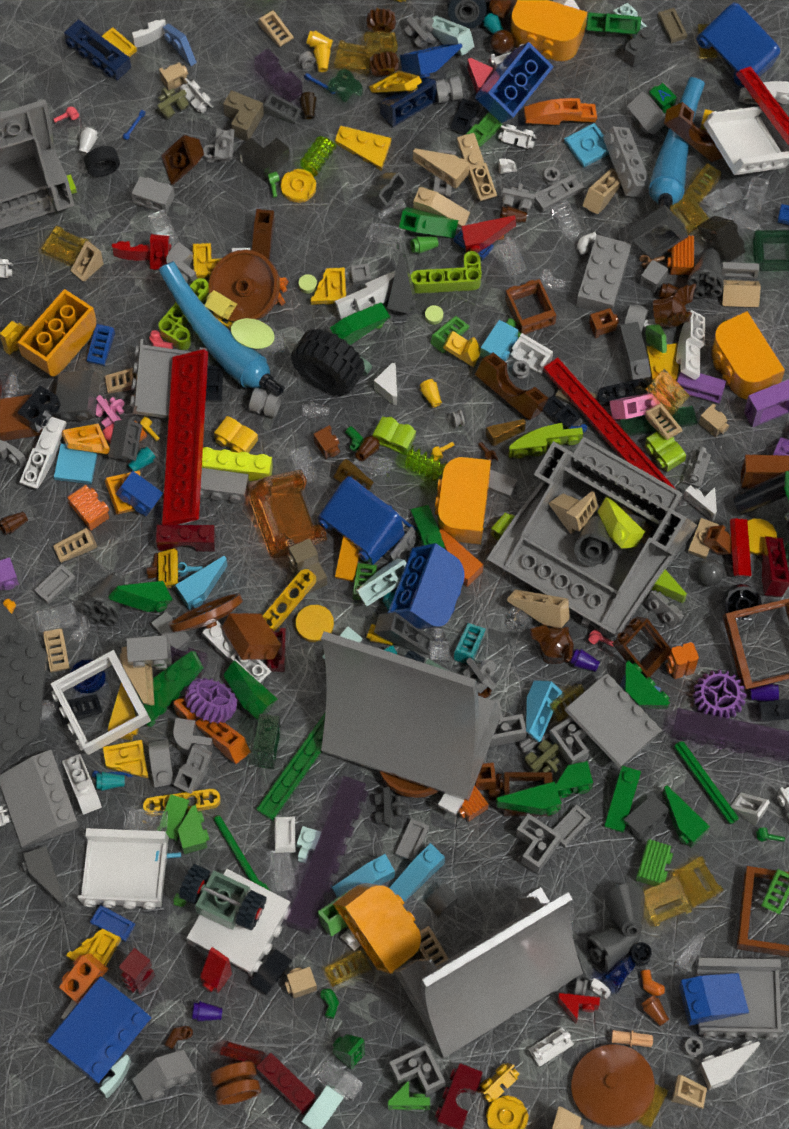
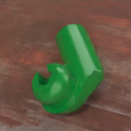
(356, 438)
(332, 1002)

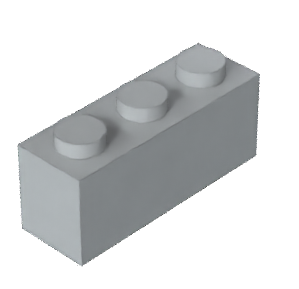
(224, 485)

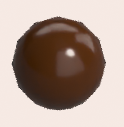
(502, 42)

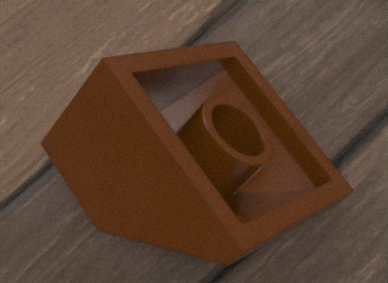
(182, 157)

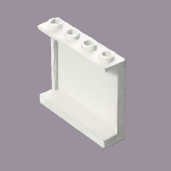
(745, 141)
(123, 868)
(241, 945)

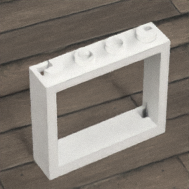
(84, 673)

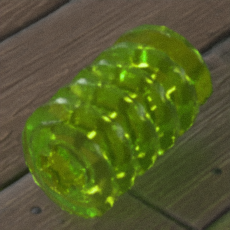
(317, 155)
(424, 464)

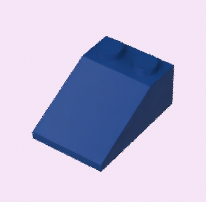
(428, 60)
(713, 997)

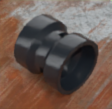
(641, 950)

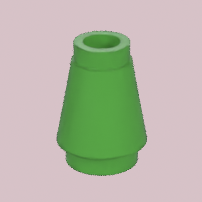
(422, 244)

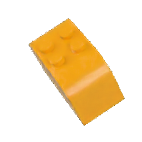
(549, 27)
(58, 333)
(745, 357)
(463, 498)
(380, 925)

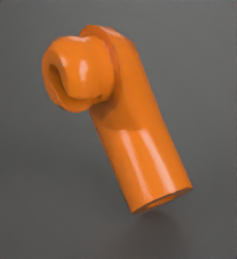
(651, 986)

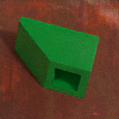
(575, 779)

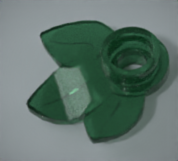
(345, 87)

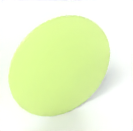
(252, 333)

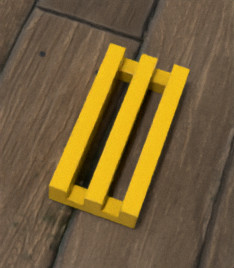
(170, 567)

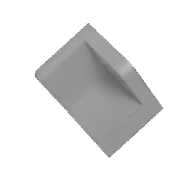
(653, 276)

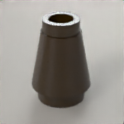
(308, 105)

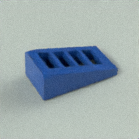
(101, 333)

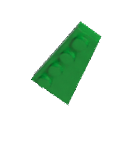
(170, 683)

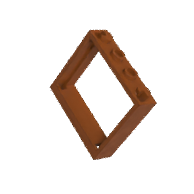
(737, 648)
(743, 942)

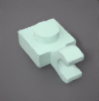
(307, 842)

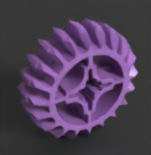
(702, 689)
(210, 700)

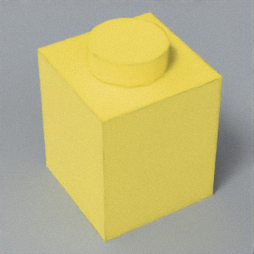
(220, 304)

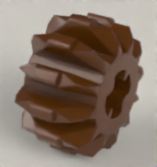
(381, 20)
(384, 63)

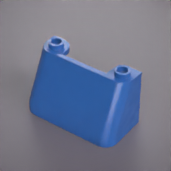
(740, 41)
(362, 520)

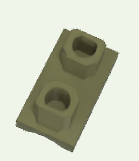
(166, 106)
(549, 752)

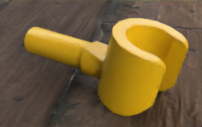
(146, 423)
(437, 451)

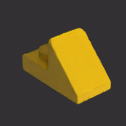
(463, 349)

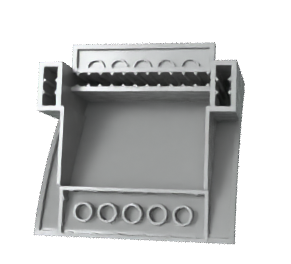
(29, 166)
(542, 549)
(405, 717)
(495, 974)

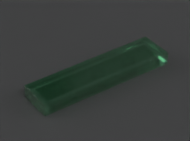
(639, 425)

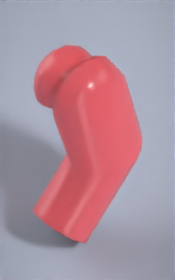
(157, 341)

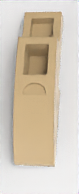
(478, 170)

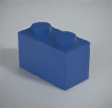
(139, 493)

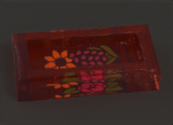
(242, 1053)

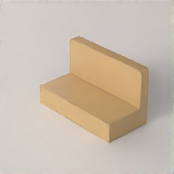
(741, 293)

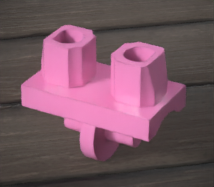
(104, 406)

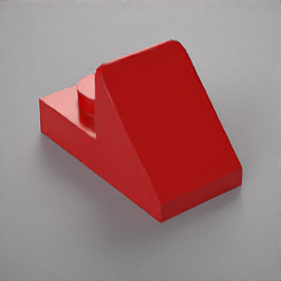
(159, 250)
(572, 1003)

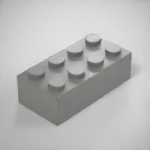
(603, 274)

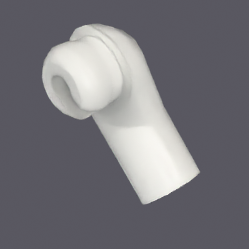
(584, 241)

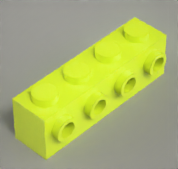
(254, 465)

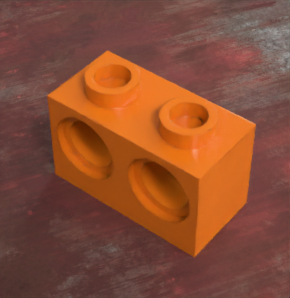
(83, 978)

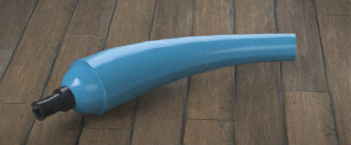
(669, 173)
(239, 361)

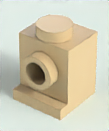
(173, 76)
(714, 421)

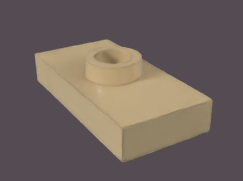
(697, 546)

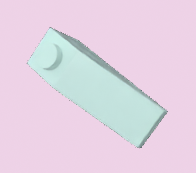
(452, 33)
(382, 582)

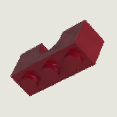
(198, 536)
(136, 972)
(464, 1081)
(287, 1083)

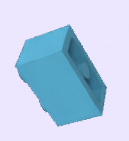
(500, 341)

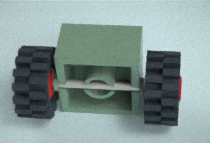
(222, 898)

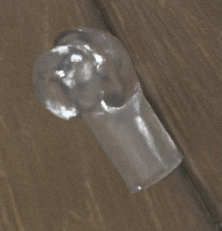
(550, 281)
(84, 630)

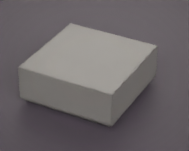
(360, 274)

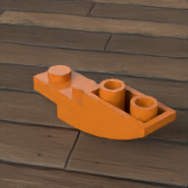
(563, 109)

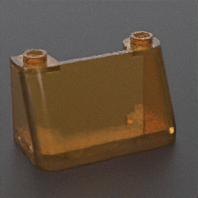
(283, 512)

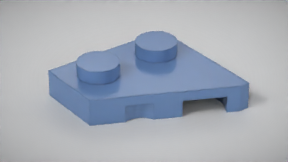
(180, 43)

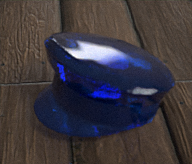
(91, 684)
(619, 972)

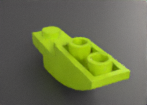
(536, 441)

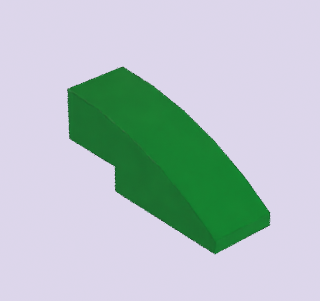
(613, 23)

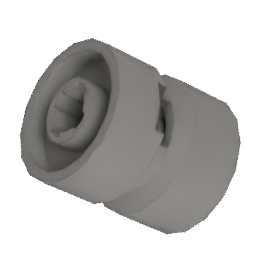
(448, 89)
(265, 402)

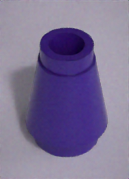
(583, 660)
(765, 693)
(206, 1012)

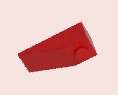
(483, 234)
(215, 971)

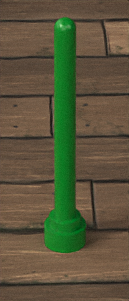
(237, 852)

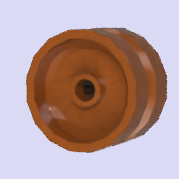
(235, 1083)

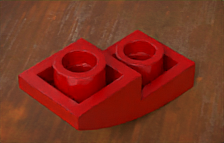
(125, 251)

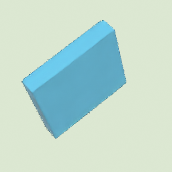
(587, 145)
(75, 465)

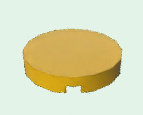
(298, 185)
(757, 531)
(313, 621)
(507, 1114)

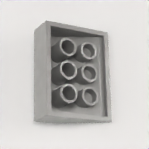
(613, 720)
(37, 799)

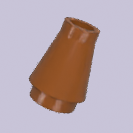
(655, 1010)

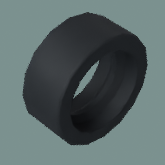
(100, 154)

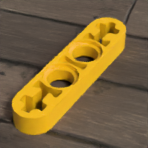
(290, 602)
(204, 793)

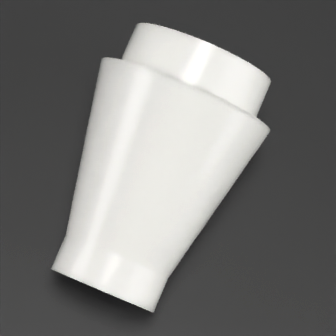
(87, 140)

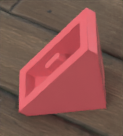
(478, 73)

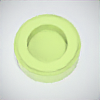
(307, 283)
(434, 315)

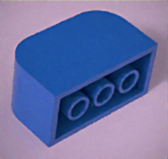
(513, 82)
(428, 587)

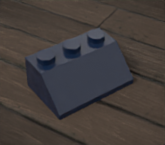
(408, 103)

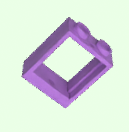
(768, 404)

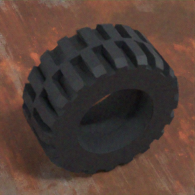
(327, 362)

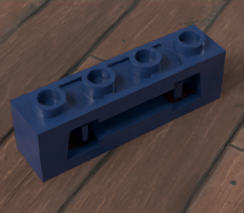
(77, 38)

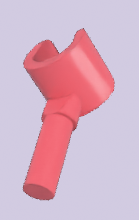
(70, 112)
(596, 636)

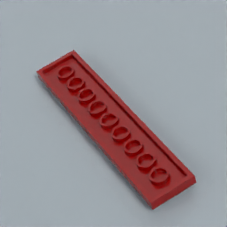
(185, 438)

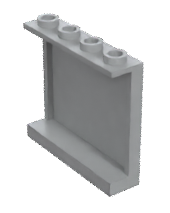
(152, 380)
(762, 995)

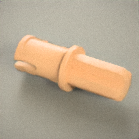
(632, 1038)

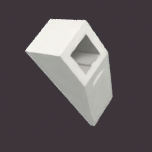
(81, 784)
(721, 1069)

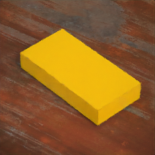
(120, 42)

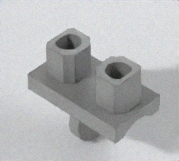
(423, 27)
(224, 145)
(518, 197)
(482, 672)

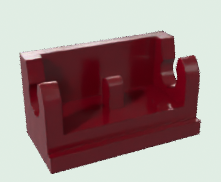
(278, 663)

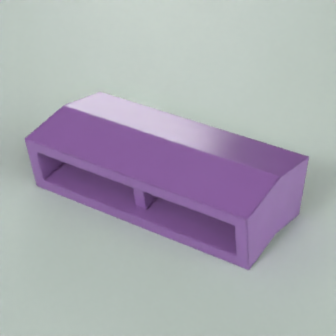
(703, 387)

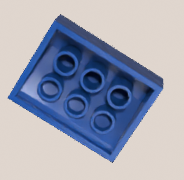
(98, 1029)

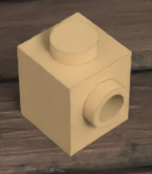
(300, 982)

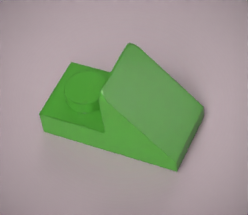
(402, 1101)

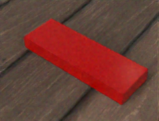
(740, 547)

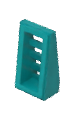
(463, 654)

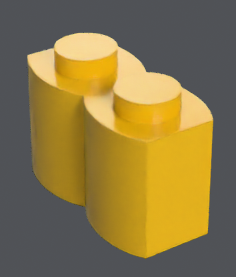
(235, 436)

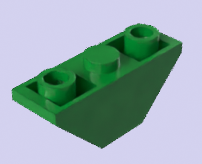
(643, 689)

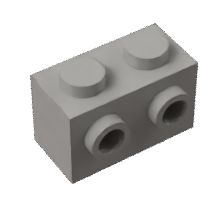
(647, 113)
(153, 194)

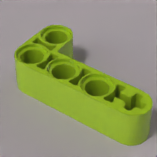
(446, 275)
(176, 324)

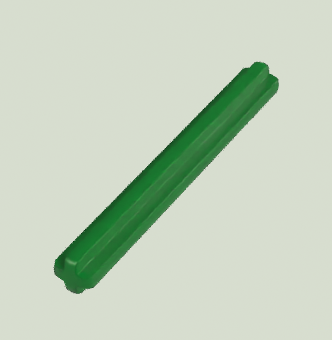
(705, 781)

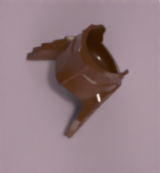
(671, 310)
(555, 643)

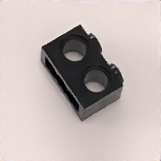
(35, 407)

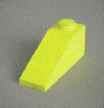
(619, 525)

